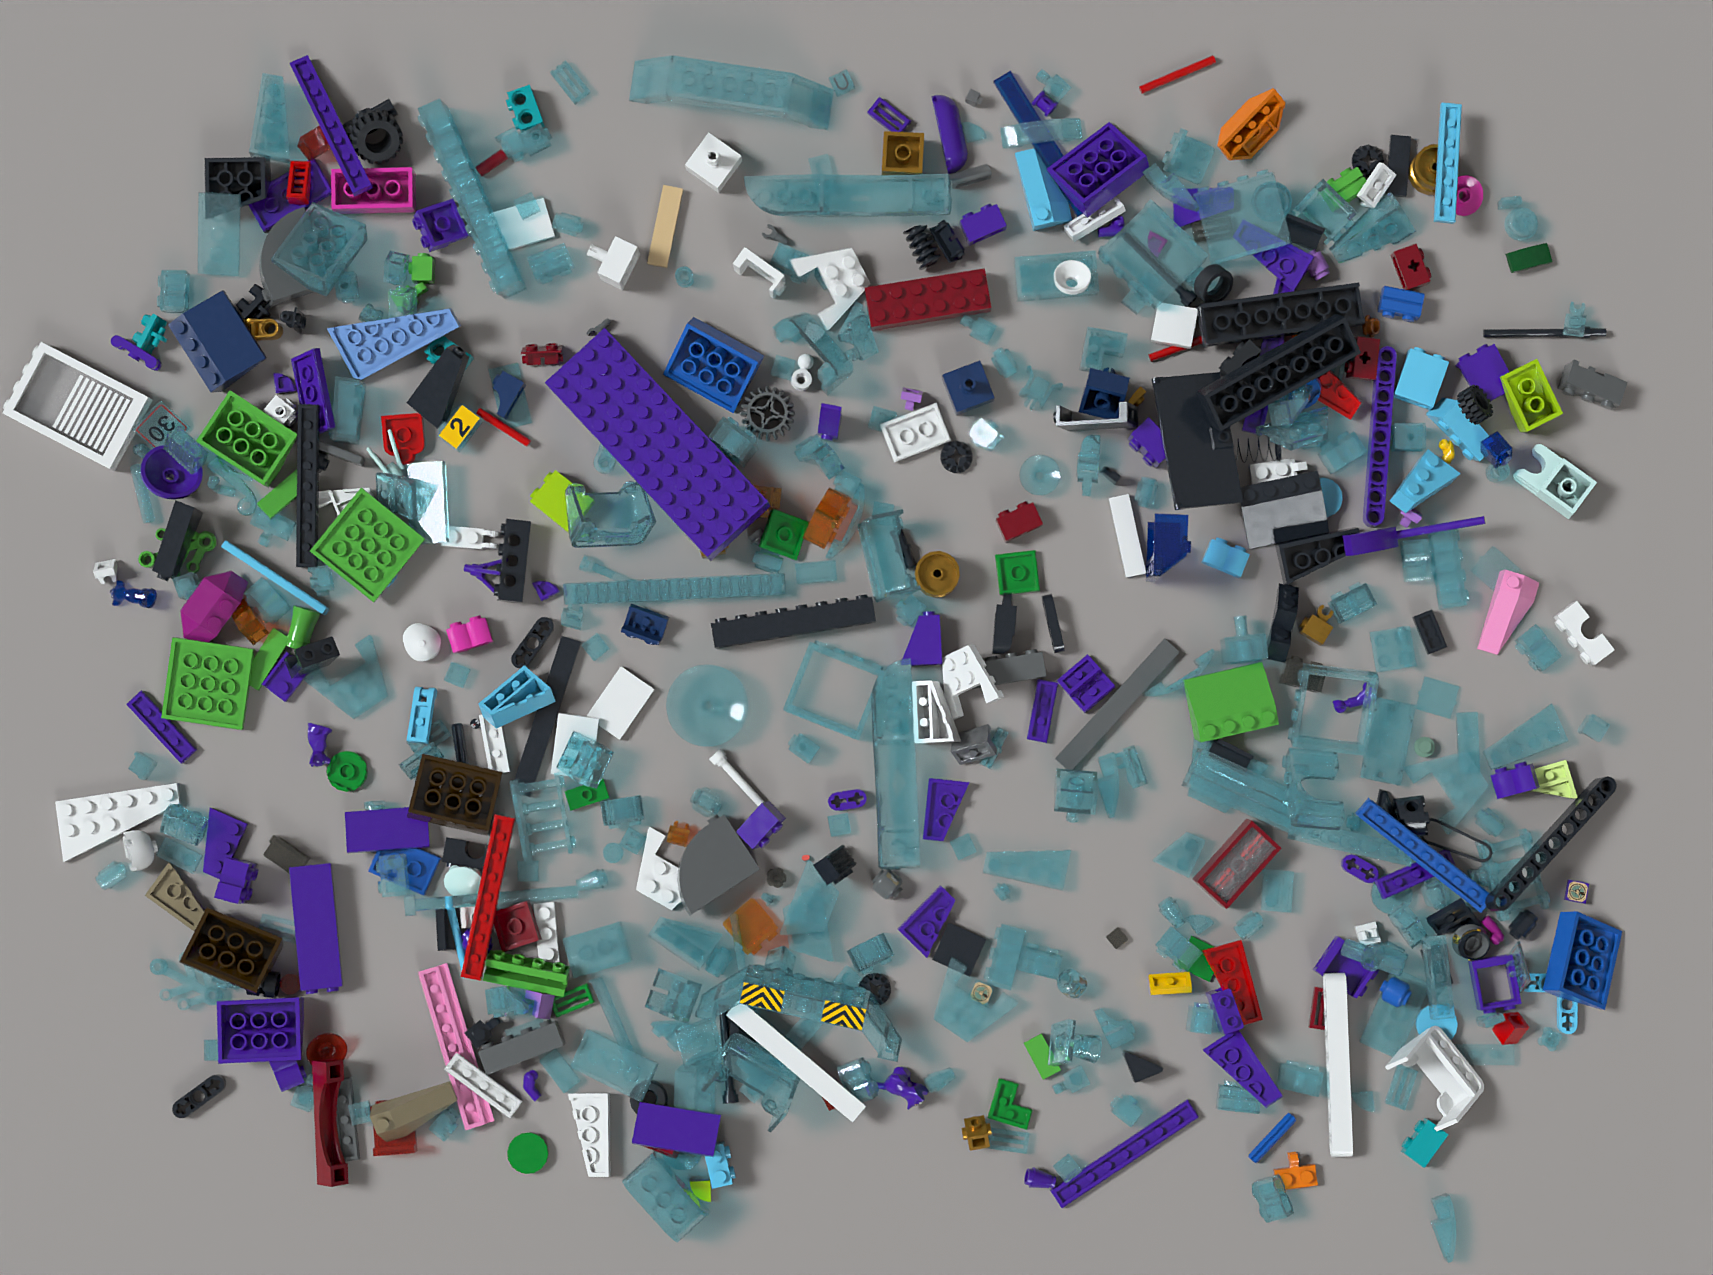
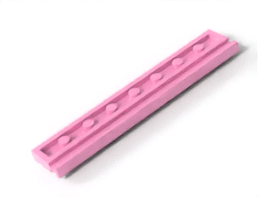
(450, 1030)

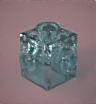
(985, 434)

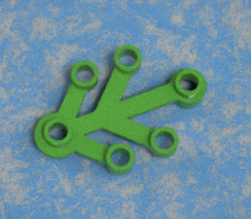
(197, 544)

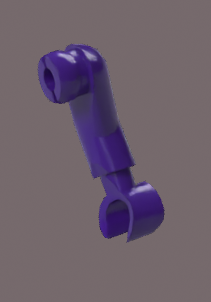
(1340, 705)

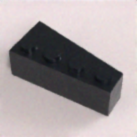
(1311, 553)

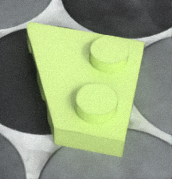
(1555, 780)

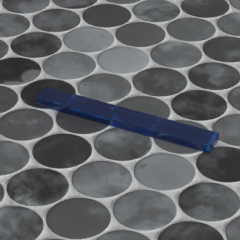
(1024, 112)

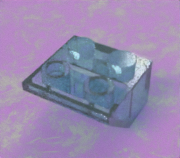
(1287, 409)
(584, 760)
(506, 999)

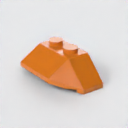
(1251, 126)

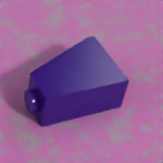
(925, 641)

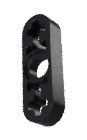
(1053, 624)
(537, 627)
(183, 1100)

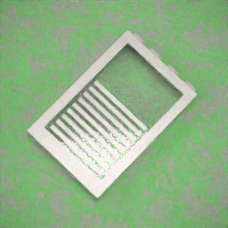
(76, 406)

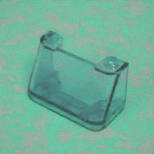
(835, 368)
(608, 517)

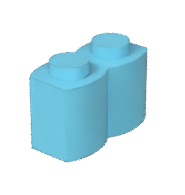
(1225, 558)

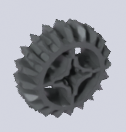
(775, 417)

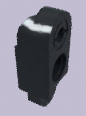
(1004, 625)

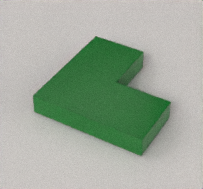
(1004, 1110)

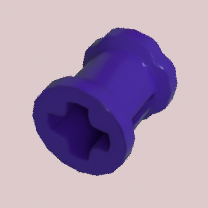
(1044, 103)

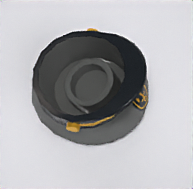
(1471, 942)

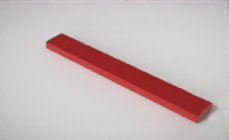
(488, 897)

